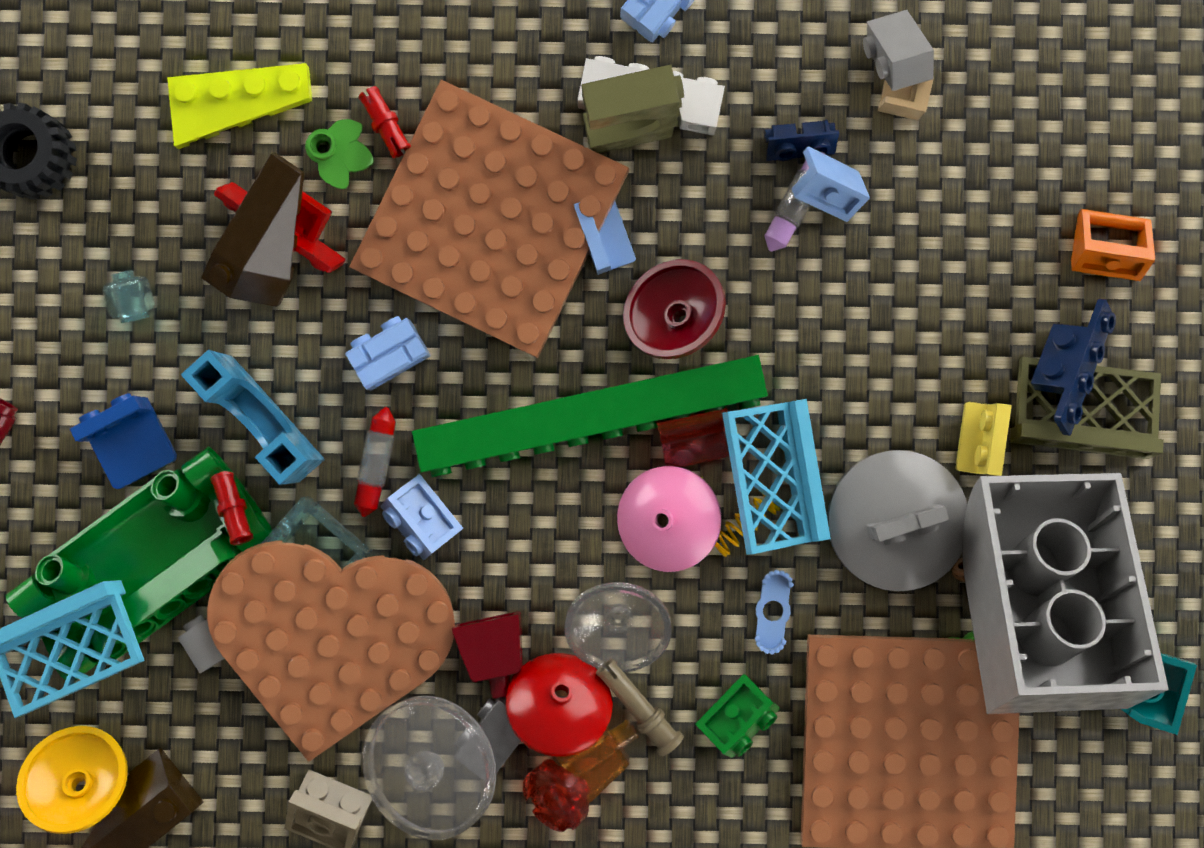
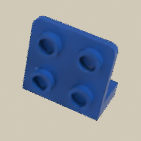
(126, 439)

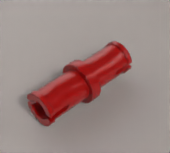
(384, 121)
(231, 508)

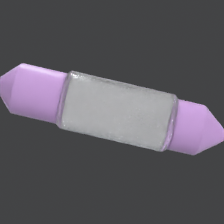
(787, 216)

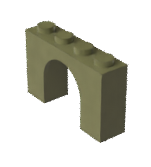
(632, 108)

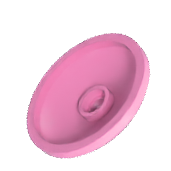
(691, 513)

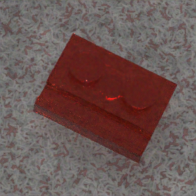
(694, 439)

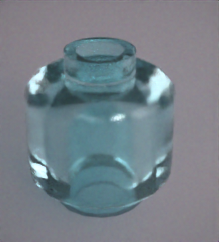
(128, 296)

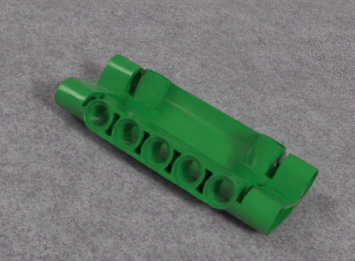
(157, 541)

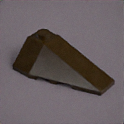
(258, 244)
(150, 806)

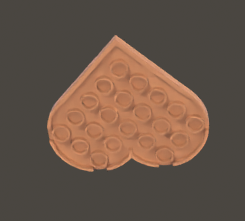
(325, 640)

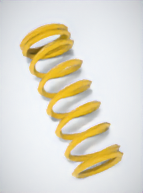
(773, 508)

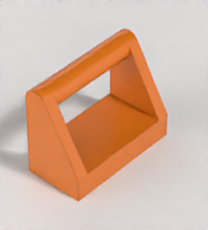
(1108, 257)

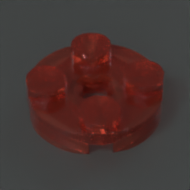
(554, 781)

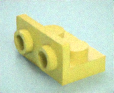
(983, 438)

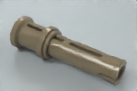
(650, 719)

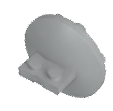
(897, 520)

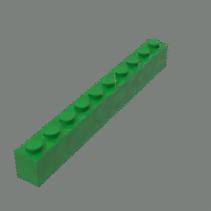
(589, 414)

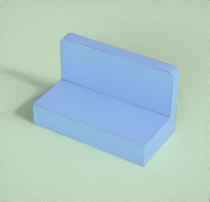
(831, 186)
(611, 245)

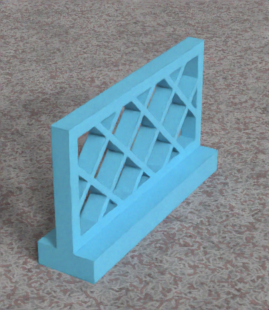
(798, 472)
(61, 616)

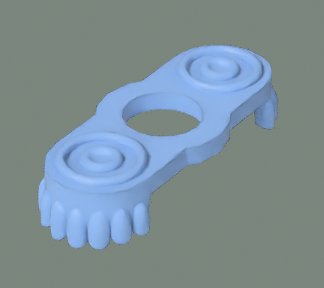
(769, 633)

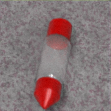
(375, 462)

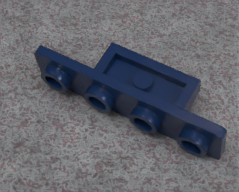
(1070, 363)

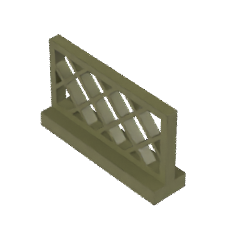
(1093, 437)

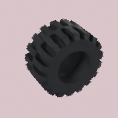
(52, 156)

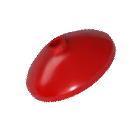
(553, 723)

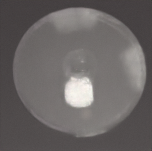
(429, 767)

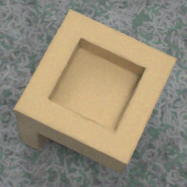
(906, 102)

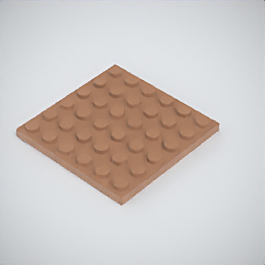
(488, 218)
(904, 747)

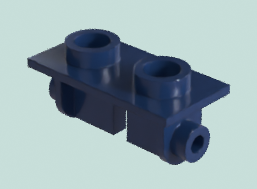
(787, 144)

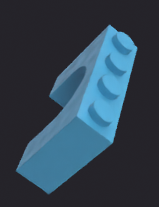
(224, 381)

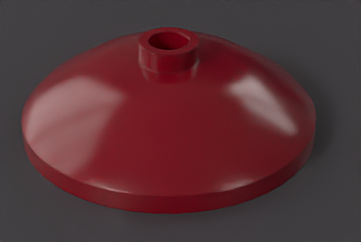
(663, 297)

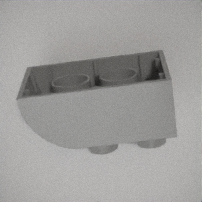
(1058, 595)

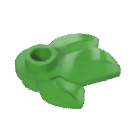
(344, 153)

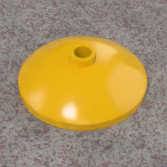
(55, 769)

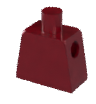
(491, 649)

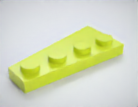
(222, 100)

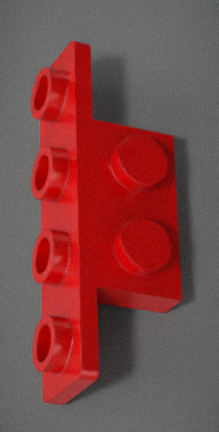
(308, 227)

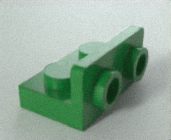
(738, 717)

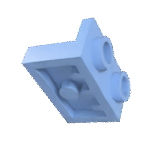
(420, 517)

